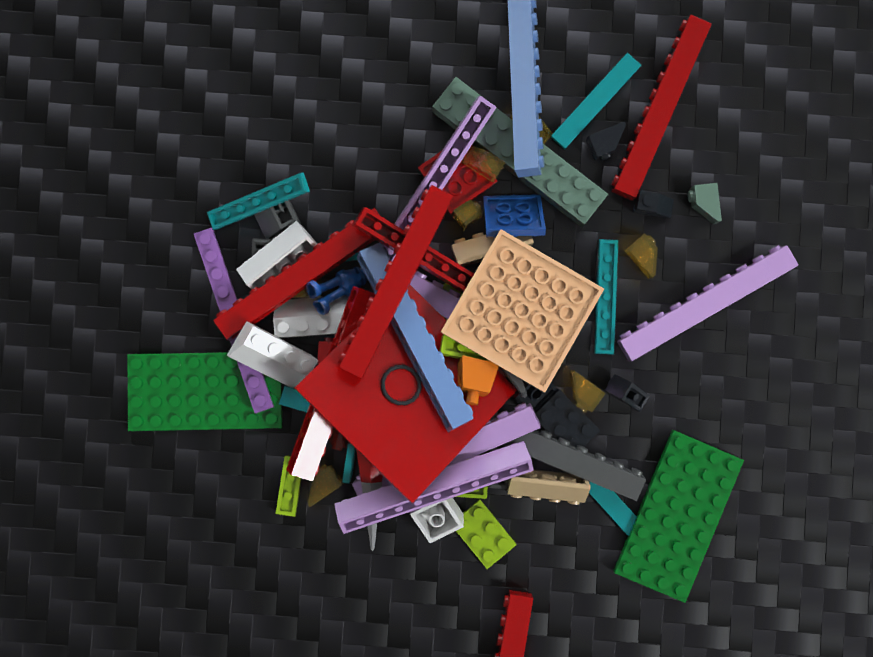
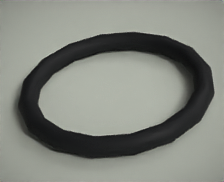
(418, 385)

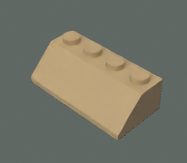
(474, 250)
(549, 485)

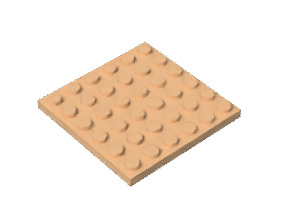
(522, 310)

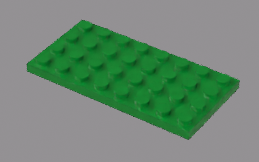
(194, 394)
(678, 516)

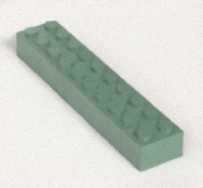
(559, 182)

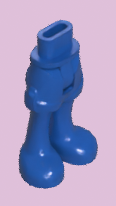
(344, 280)

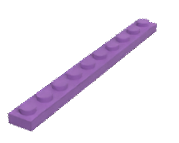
(225, 297)

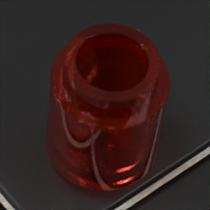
(338, 441)

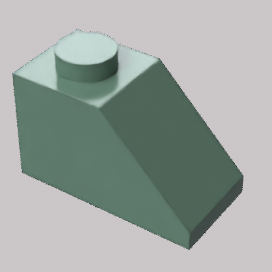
(705, 200)

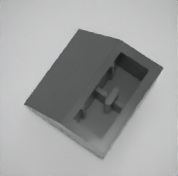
(276, 219)

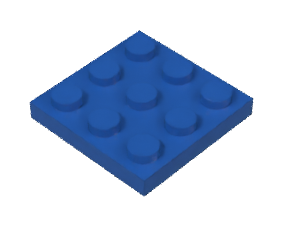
(514, 214)

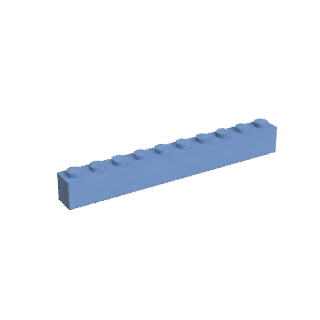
(525, 88)
(420, 346)

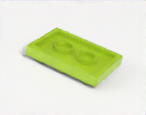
(485, 534)

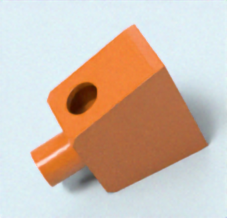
(475, 377)

